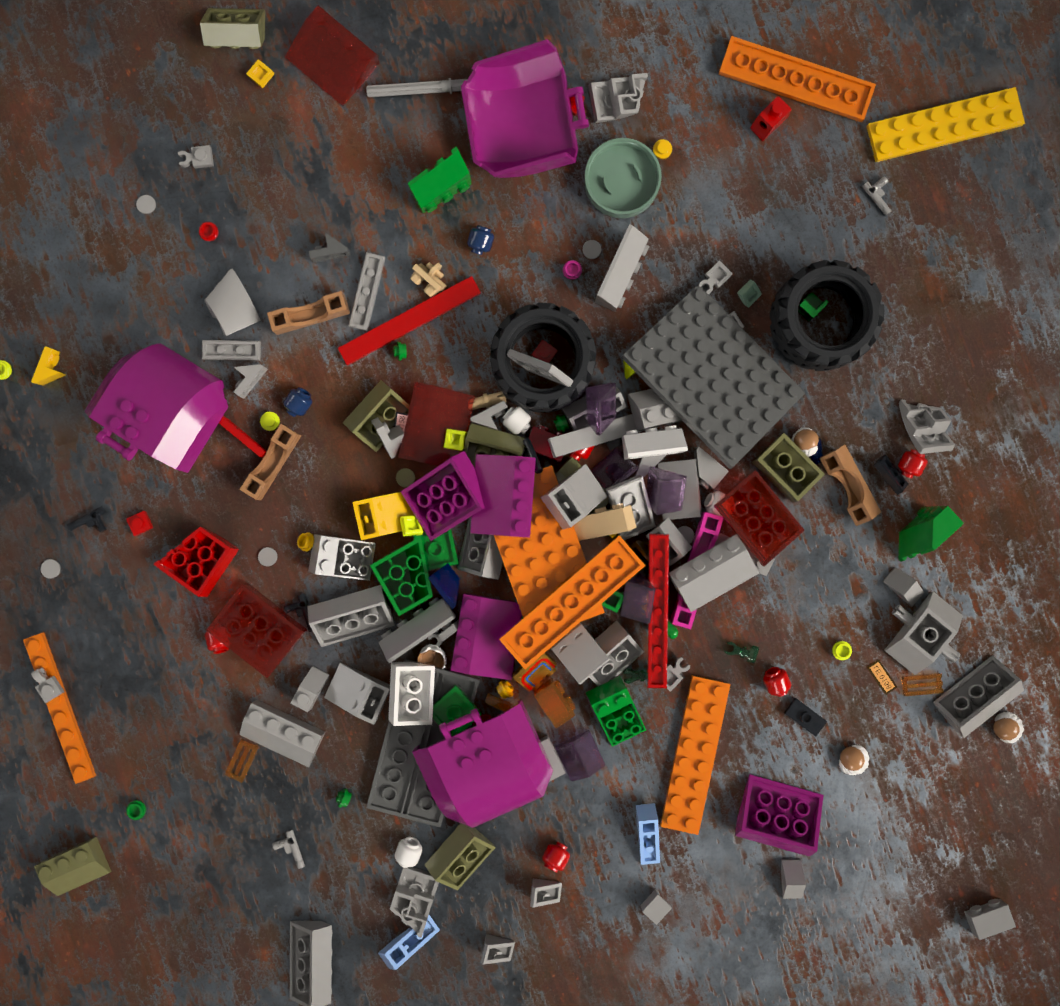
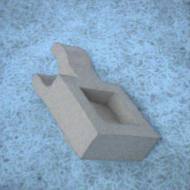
(448, 630)
(48, 687)

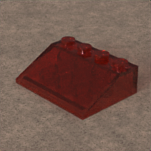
(331, 56)
(428, 418)
(759, 517)
(256, 629)

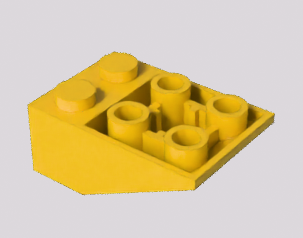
(380, 515)

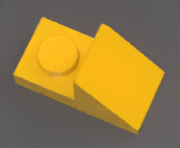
(44, 372)

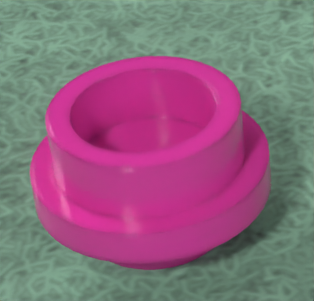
(572, 270)

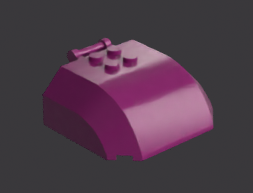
(522, 112)
(158, 406)
(485, 766)

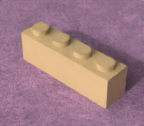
(605, 522)

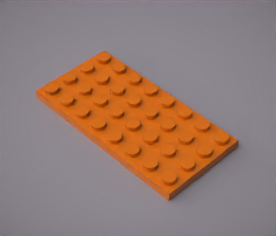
(546, 558)

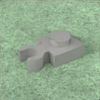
(199, 156)
(716, 276)
(673, 674)

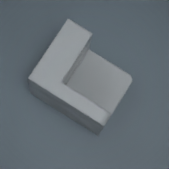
(655, 907)

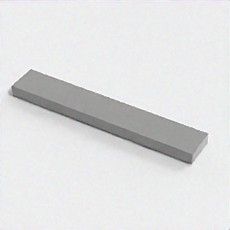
(587, 438)

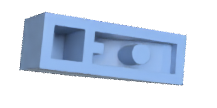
(648, 833)
(406, 945)

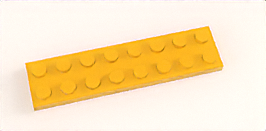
(945, 124)

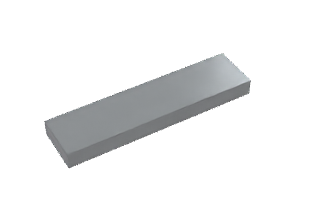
(366, 291)

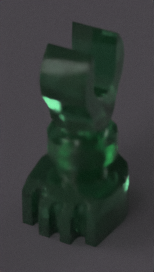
(751, 654)
(635, 676)

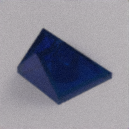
(447, 584)

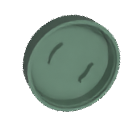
(622, 178)

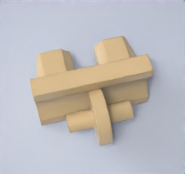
(431, 276)

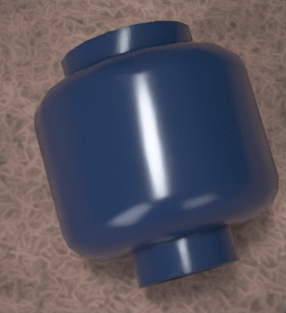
(480, 239)
(297, 402)

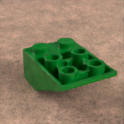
(616, 711)

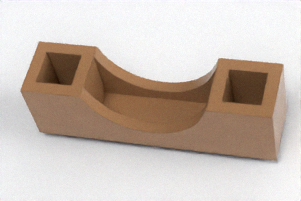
(294, 318)
(278, 452)
(861, 502)

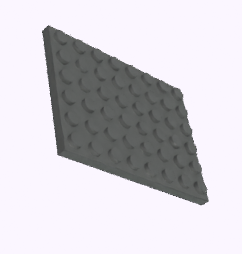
(713, 376)

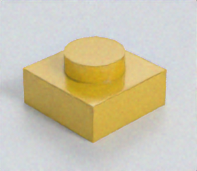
(260, 73)

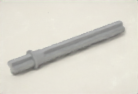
(414, 88)

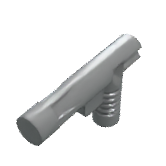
(877, 194)
(290, 847)

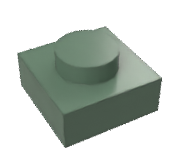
(749, 293)

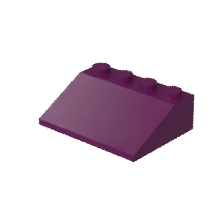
(506, 494)
(445, 496)
(478, 634)
(780, 816)

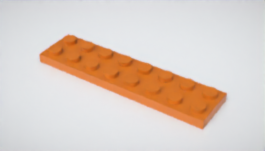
(797, 79)
(572, 602)
(695, 755)

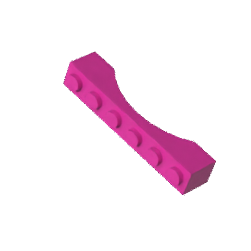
(704, 540)

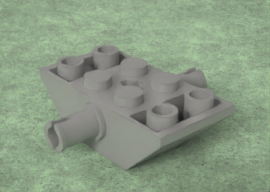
(910, 644)

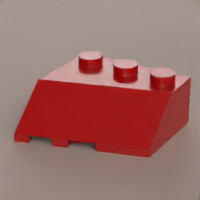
(198, 561)

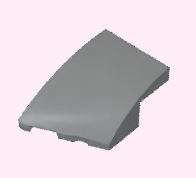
(617, 97)
(231, 304)
(926, 427)
(414, 898)

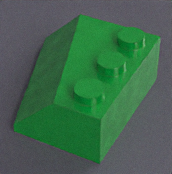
(441, 183)
(927, 531)
(404, 576)

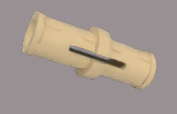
(488, 400)

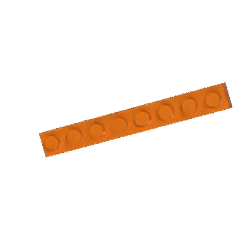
(61, 712)

